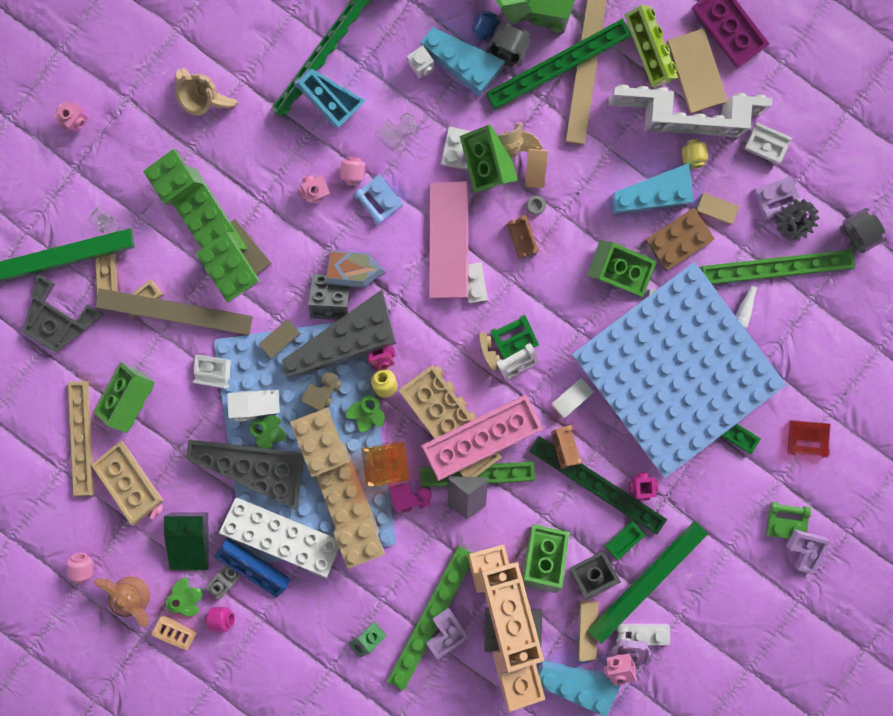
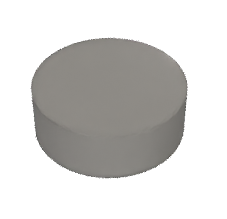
(536, 205)

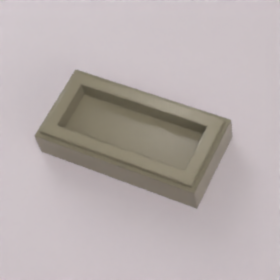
(279, 338)

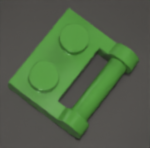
(784, 527)

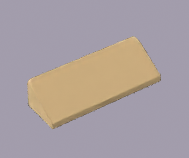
(586, 642)

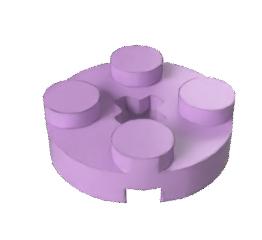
(638, 650)

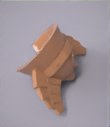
(127, 597)

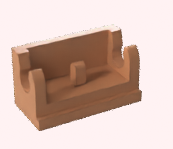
(522, 237)
(566, 447)

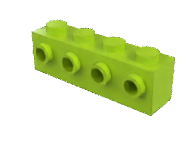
(651, 45)

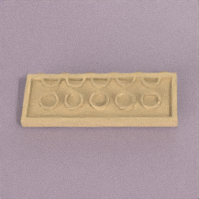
(441, 410)

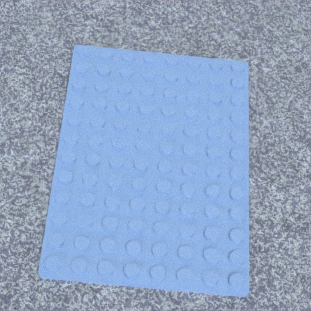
(256, 371)

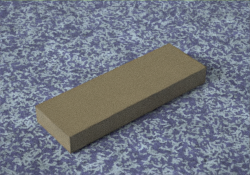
(253, 254)

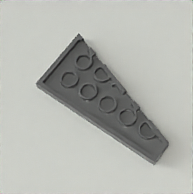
(355, 334)
(261, 469)

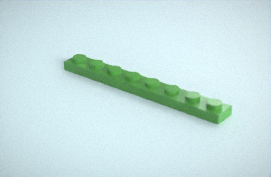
(426, 626)

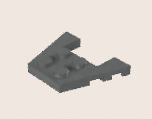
(51, 325)

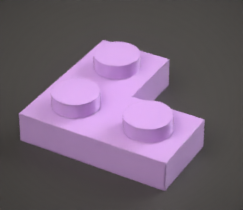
(811, 548)
(451, 634)

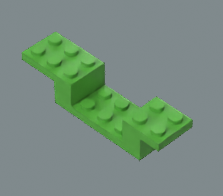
(207, 222)

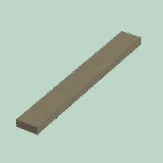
(174, 311)

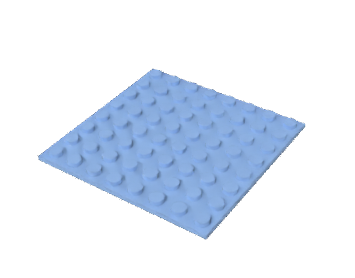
(679, 369)

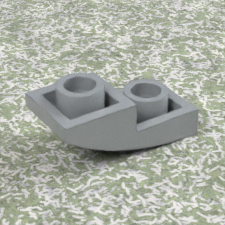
(222, 582)

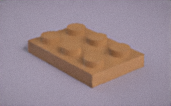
(679, 239)

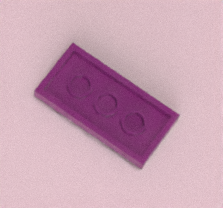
(731, 29)

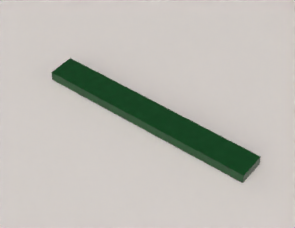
(601, 487)

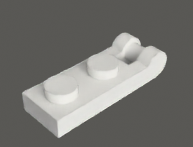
(651, 633)

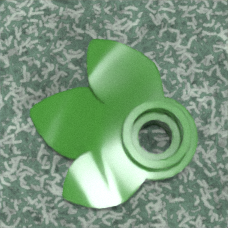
(366, 416)
(270, 433)
(187, 597)

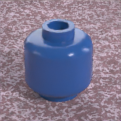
(485, 24)

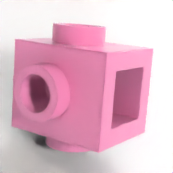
(70, 116)
(320, 188)
(621, 669)

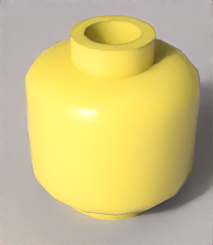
(695, 154)
(384, 383)

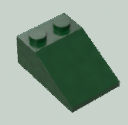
(187, 540)

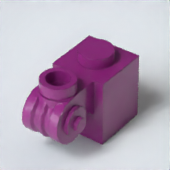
(405, 499)

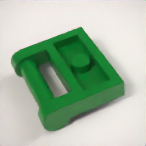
(516, 343)

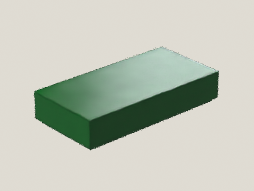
(624, 540)

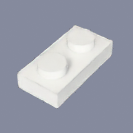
(476, 283)

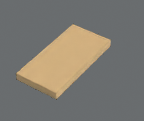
(697, 71)
(127, 483)

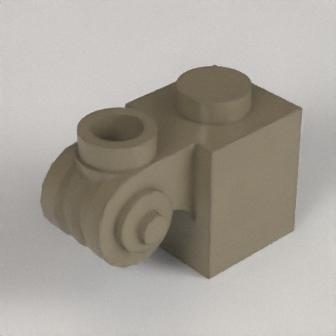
(321, 396)

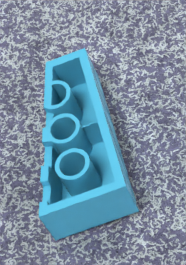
(465, 62)
(658, 192)
(579, 685)

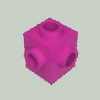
(382, 358)
(649, 489)

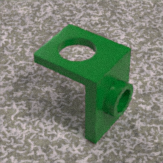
(368, 640)

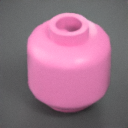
(352, 170)
(79, 568)

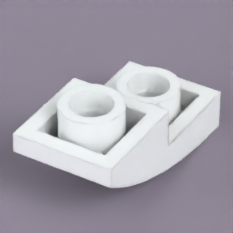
(572, 398)

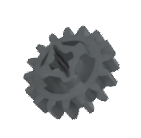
(796, 219)

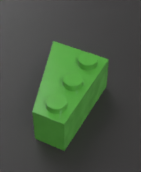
(550, 14)

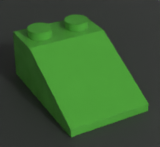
(487, 159)
(621, 268)
(545, 559)

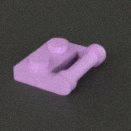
(774, 192)

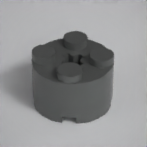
(509, 44)
(863, 231)

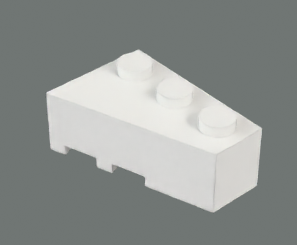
(248, 404)

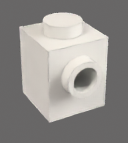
(421, 62)

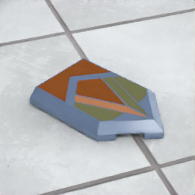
(352, 269)

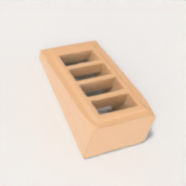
(170, 623)

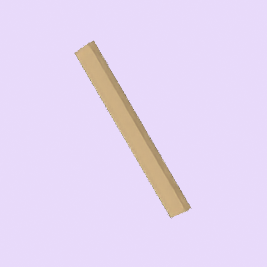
(585, 77)

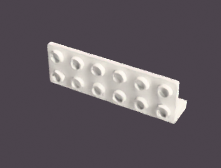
(280, 537)

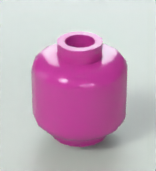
(219, 619)

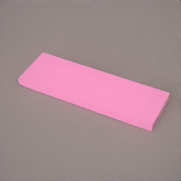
(448, 240)
(482, 437)

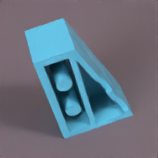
(328, 97)

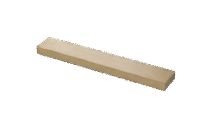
(80, 438)

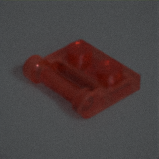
(809, 432)

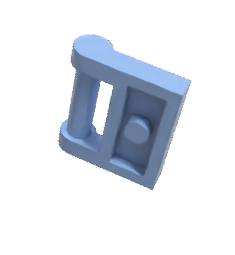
(384, 197)

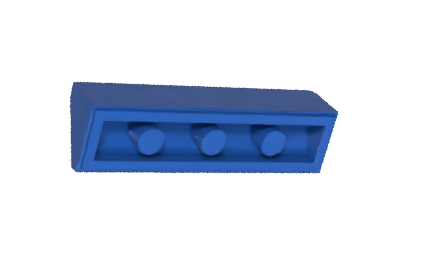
(252, 567)

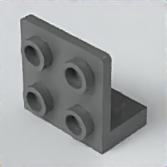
(327, 300)

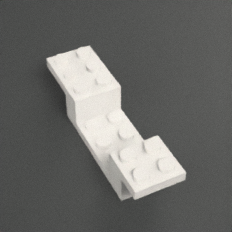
(732, 122)

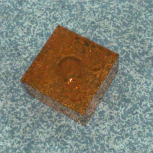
(385, 463)

